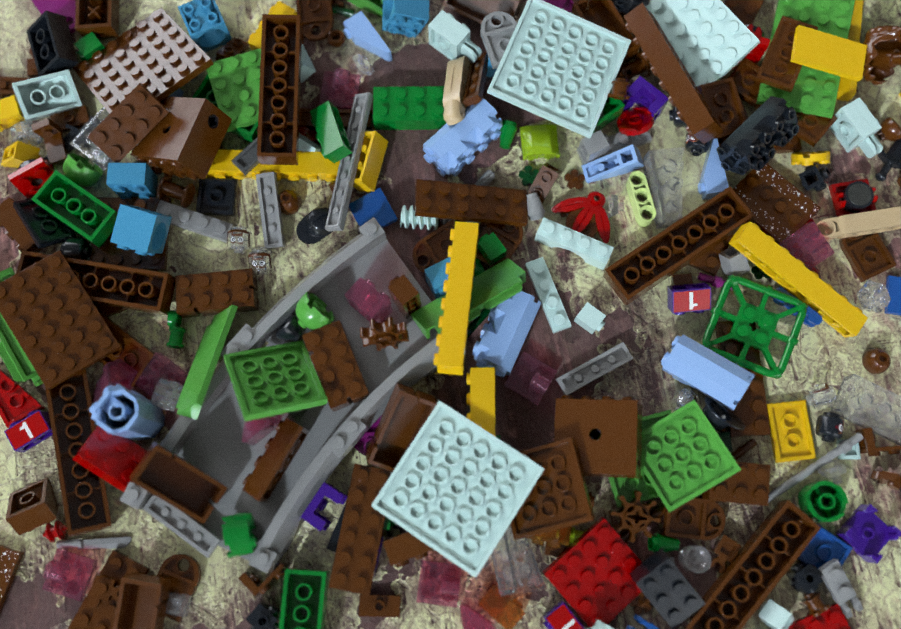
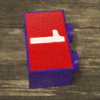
(689, 298)
(30, 431)
(561, 618)

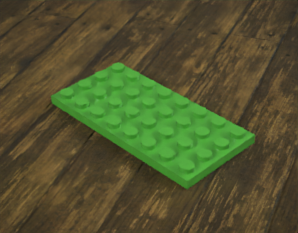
(814, 89)

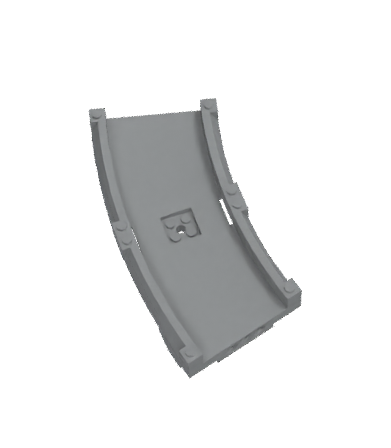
(216, 436)

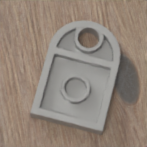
(497, 36)

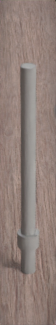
(842, 447)

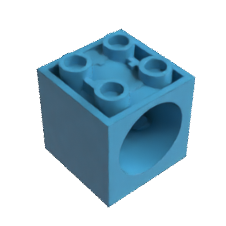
(405, 16)
(205, 24)
(140, 230)

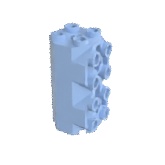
(455, 144)
(505, 333)
(706, 371)
(127, 414)

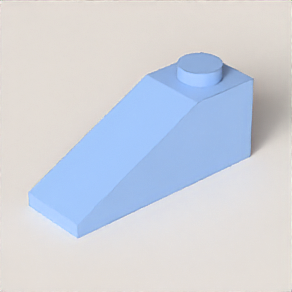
(365, 36)
(613, 164)
(713, 176)

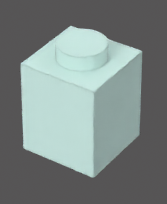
(590, 318)
(775, 615)

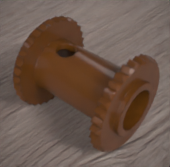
(635, 68)
(176, 191)

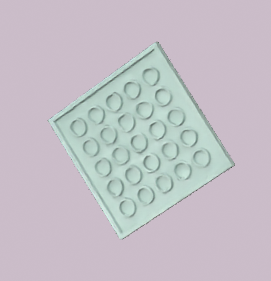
(559, 67)
(457, 488)

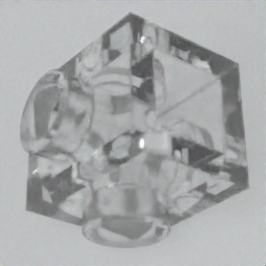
(23, 132)
(873, 296)
(166, 394)

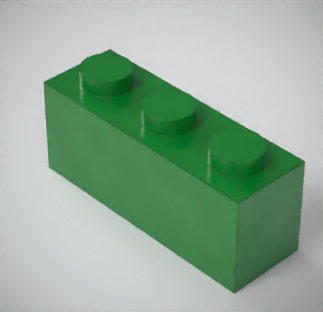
(330, 132)

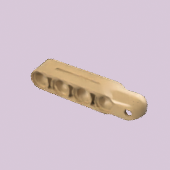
(454, 89)
(861, 223)

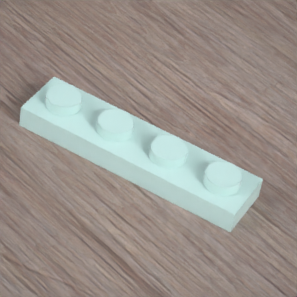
(548, 295)

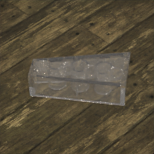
(665, 182)
(516, 566)

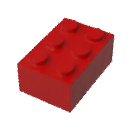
(110, 457)

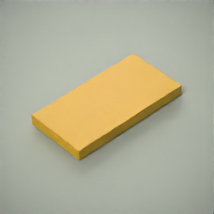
(828, 53)

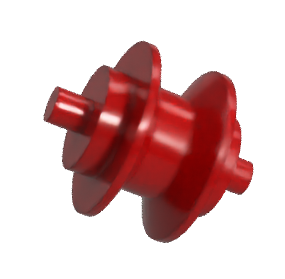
(57, 530)

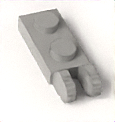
(839, 586)

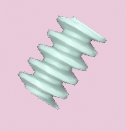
(408, 217)

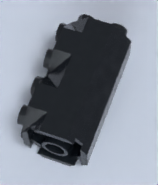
(754, 140)

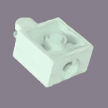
(452, 38)
(857, 128)

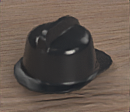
(312, 226)
(721, 417)

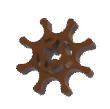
(384, 334)
(637, 523)

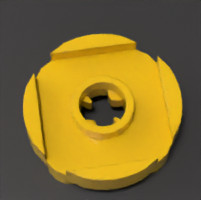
(809, 158)

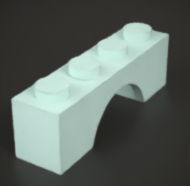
(588, 248)

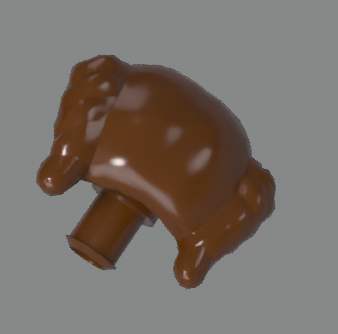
(882, 53)

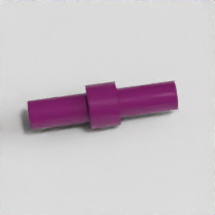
(715, 281)

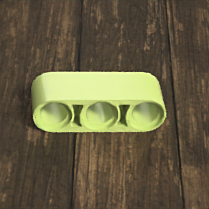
(641, 190)

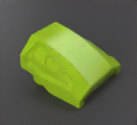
(539, 142)

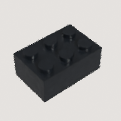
(52, 44)
(666, 588)

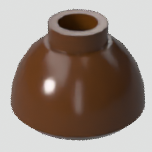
(890, 130)
(289, 202)
(876, 360)

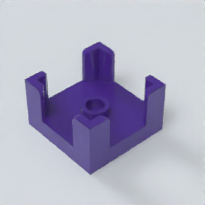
(646, 96)
(319, 503)
(867, 533)

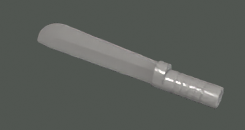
(109, 542)

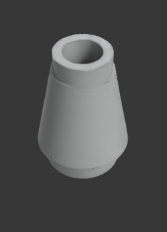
(534, 207)

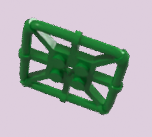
(765, 320)

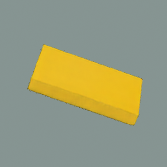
(790, 431)

